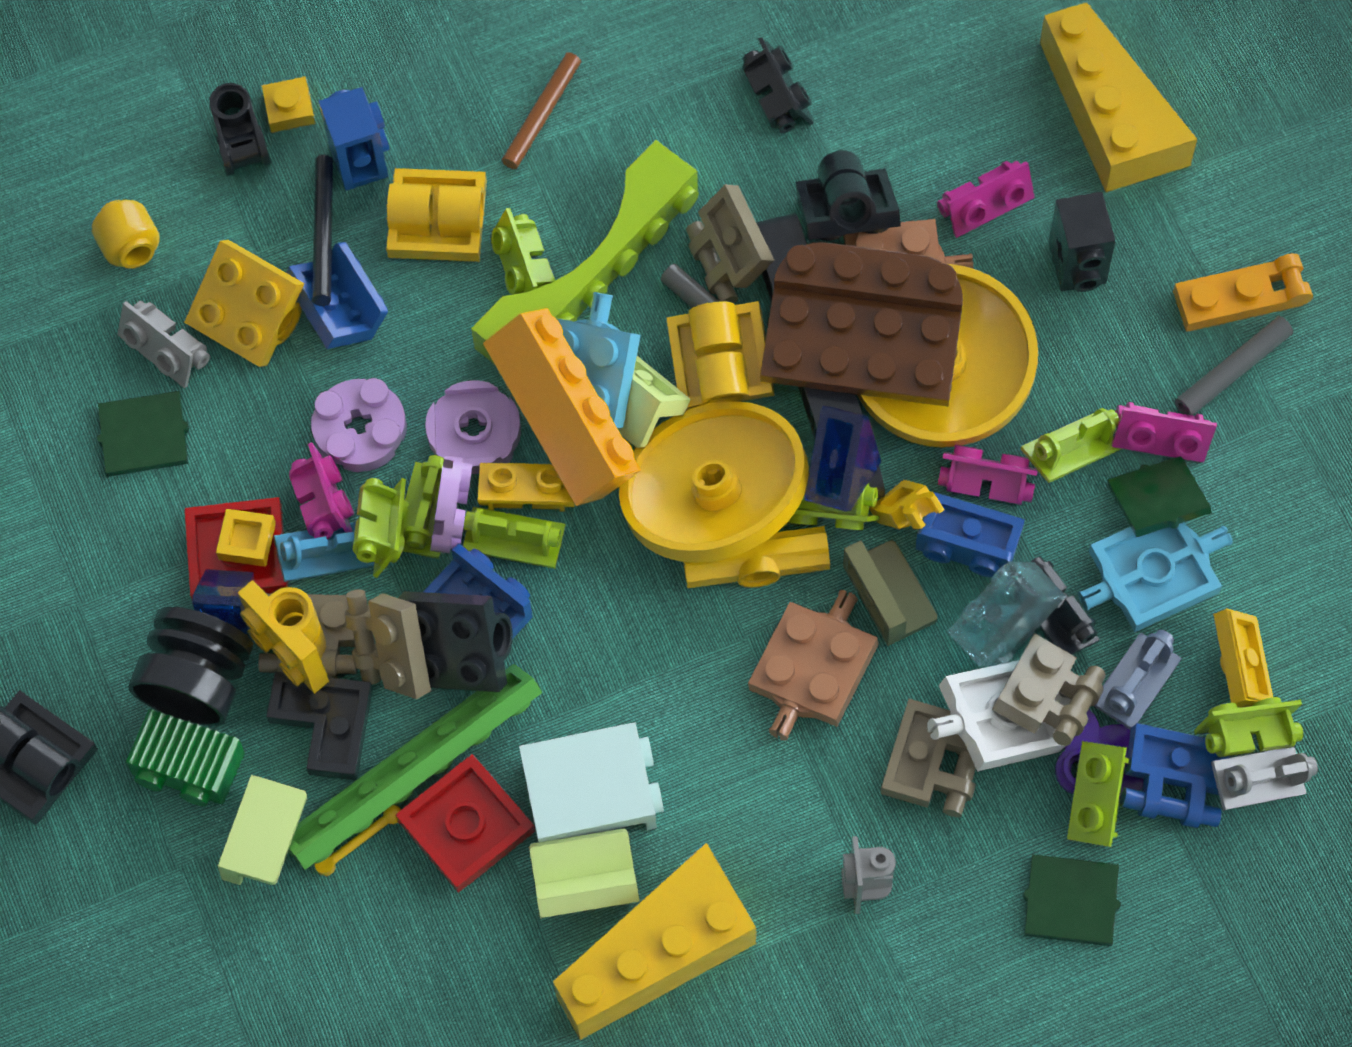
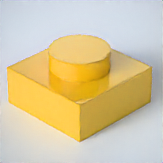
(288, 104)
(246, 537)

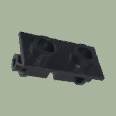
(788, 99)
(1068, 624)

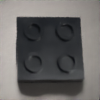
(846, 199)
(462, 640)
(37, 756)

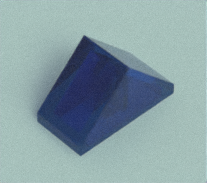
(842, 459)
(219, 596)

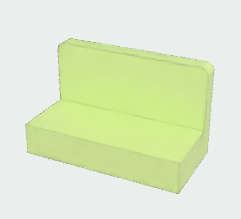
(649, 399)
(262, 832)
(583, 872)

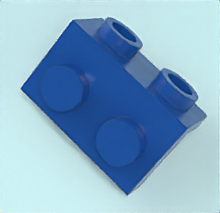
(354, 307)
(970, 536)
(474, 575)

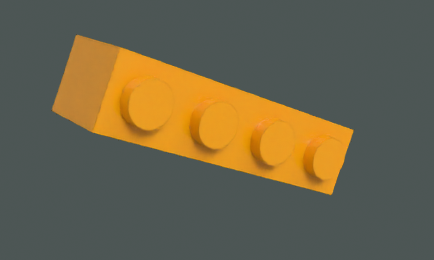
(562, 406)

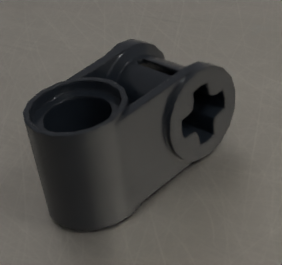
(238, 134)

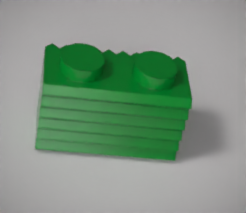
(184, 758)

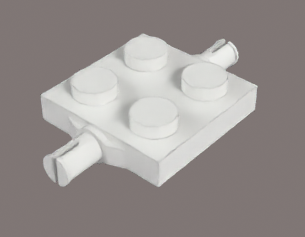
(987, 734)

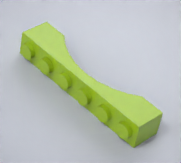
(655, 192)

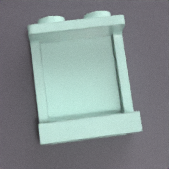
(590, 782)

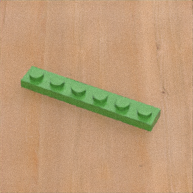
(409, 766)

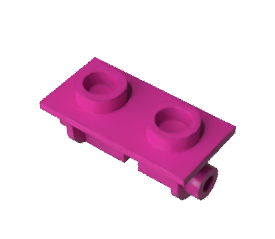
(997, 194)
(1163, 434)
(970, 469)
(318, 480)

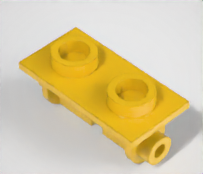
(522, 483)

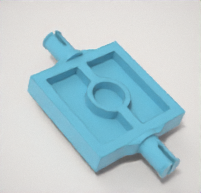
(606, 354)
(1155, 572)

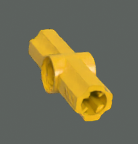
(779, 556)

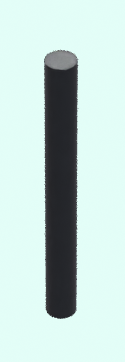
(322, 230)

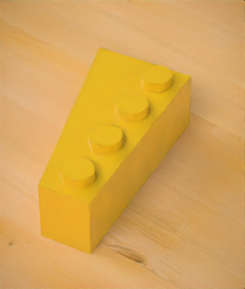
(1115, 106)
(659, 945)

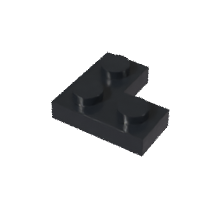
(335, 713)

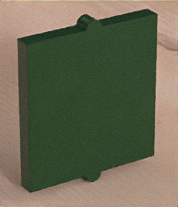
(143, 433)
(1159, 496)
(1071, 900)

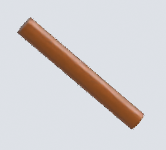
(541, 110)

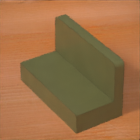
(888, 590)

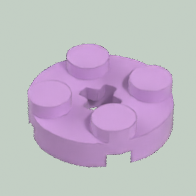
(355, 399)
(492, 410)
(452, 490)

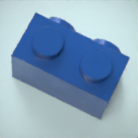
(355, 137)

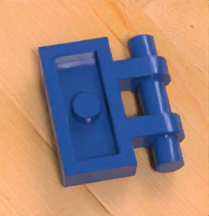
(1175, 760)

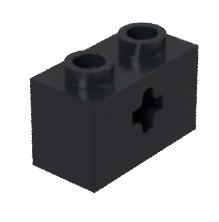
(1081, 242)

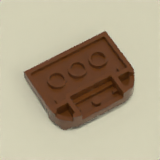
(864, 323)

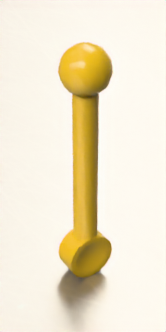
(328, 866)

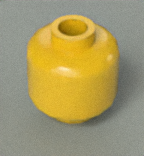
(125, 233)

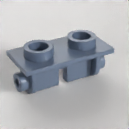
(1138, 678)

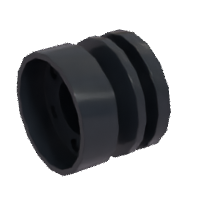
(191, 666)

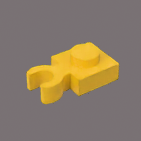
(906, 505)

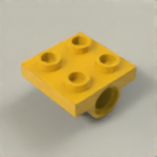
(436, 214)
(245, 303)
(719, 352)
(289, 628)

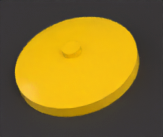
(990, 373)
(715, 482)

